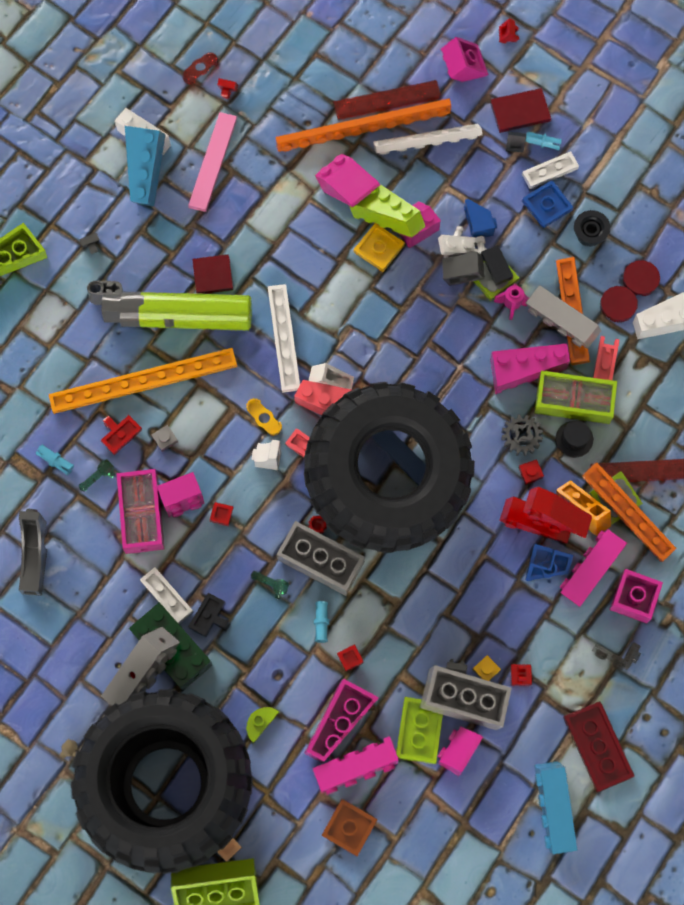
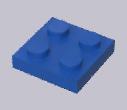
(547, 204)

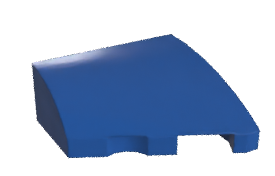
(547, 563)

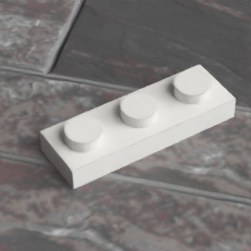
(550, 170)
(166, 595)

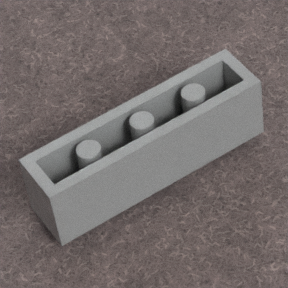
(563, 317)

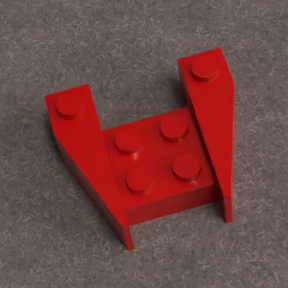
(546, 515)

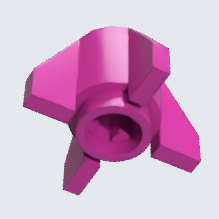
(512, 298)

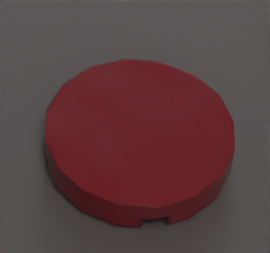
(641, 277)
(618, 304)

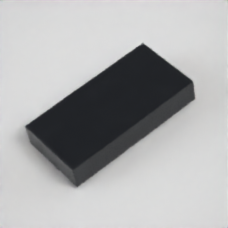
(497, 265)

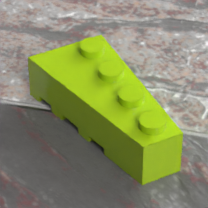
(389, 211)
(19, 250)

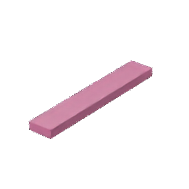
(212, 162)

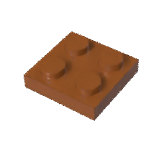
(349, 827)

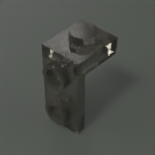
(631, 656)

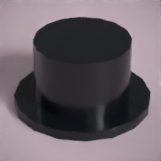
(591, 227)
(574, 439)

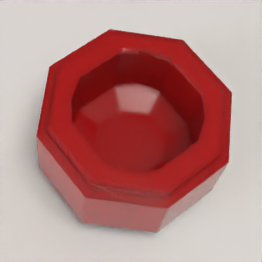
(317, 524)

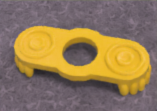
(255, 409)

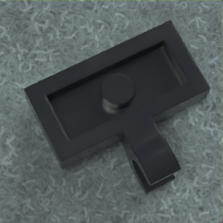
(208, 615)

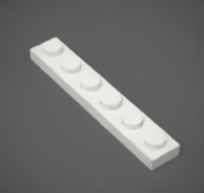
(420, 140)
(284, 338)

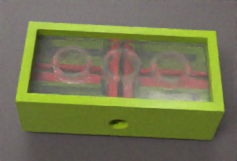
(575, 397)

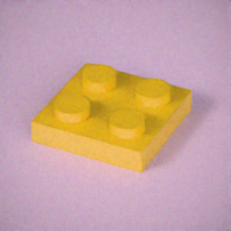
(379, 247)

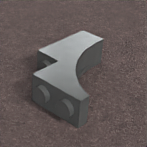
(33, 552)

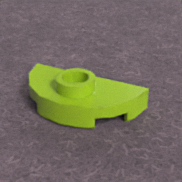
(259, 721)

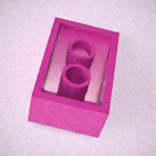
(346, 180)

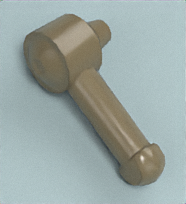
(69, 748)

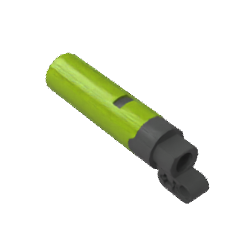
(171, 309)

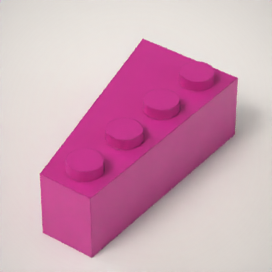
(525, 364)
(593, 567)
(341, 716)
(356, 766)

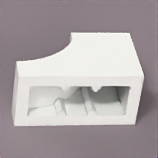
(330, 375)
(267, 455)

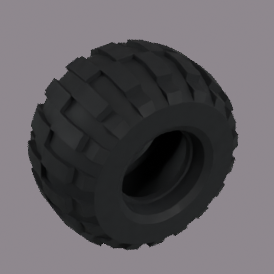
(354, 509)
(106, 772)

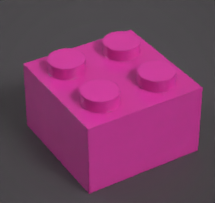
(181, 495)
(636, 596)

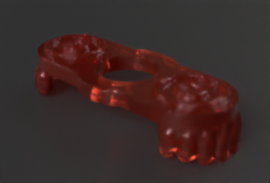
(191, 73)

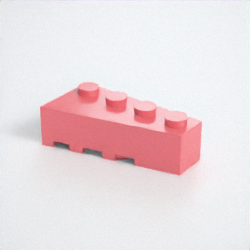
(318, 396)

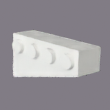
(661, 318)

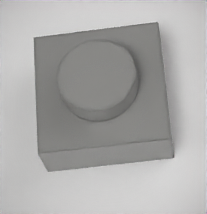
(164, 438)

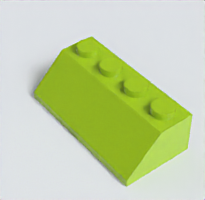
(216, 884)

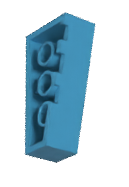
(144, 162)
(556, 807)

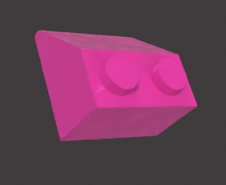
(463, 60)
(431, 222)
(459, 750)

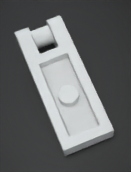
(460, 245)

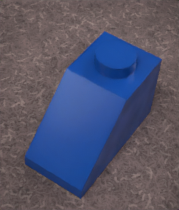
(479, 219)

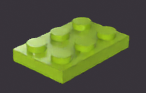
(418, 733)

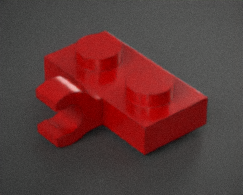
(119, 434)

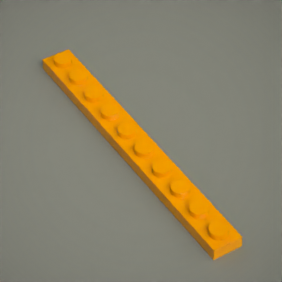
(142, 380)

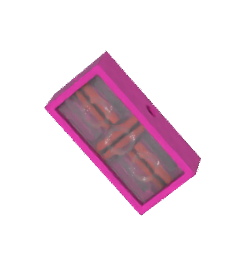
(140, 511)

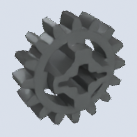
(515, 429)

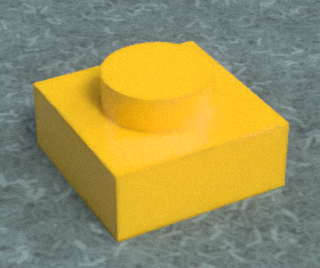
(486, 668)

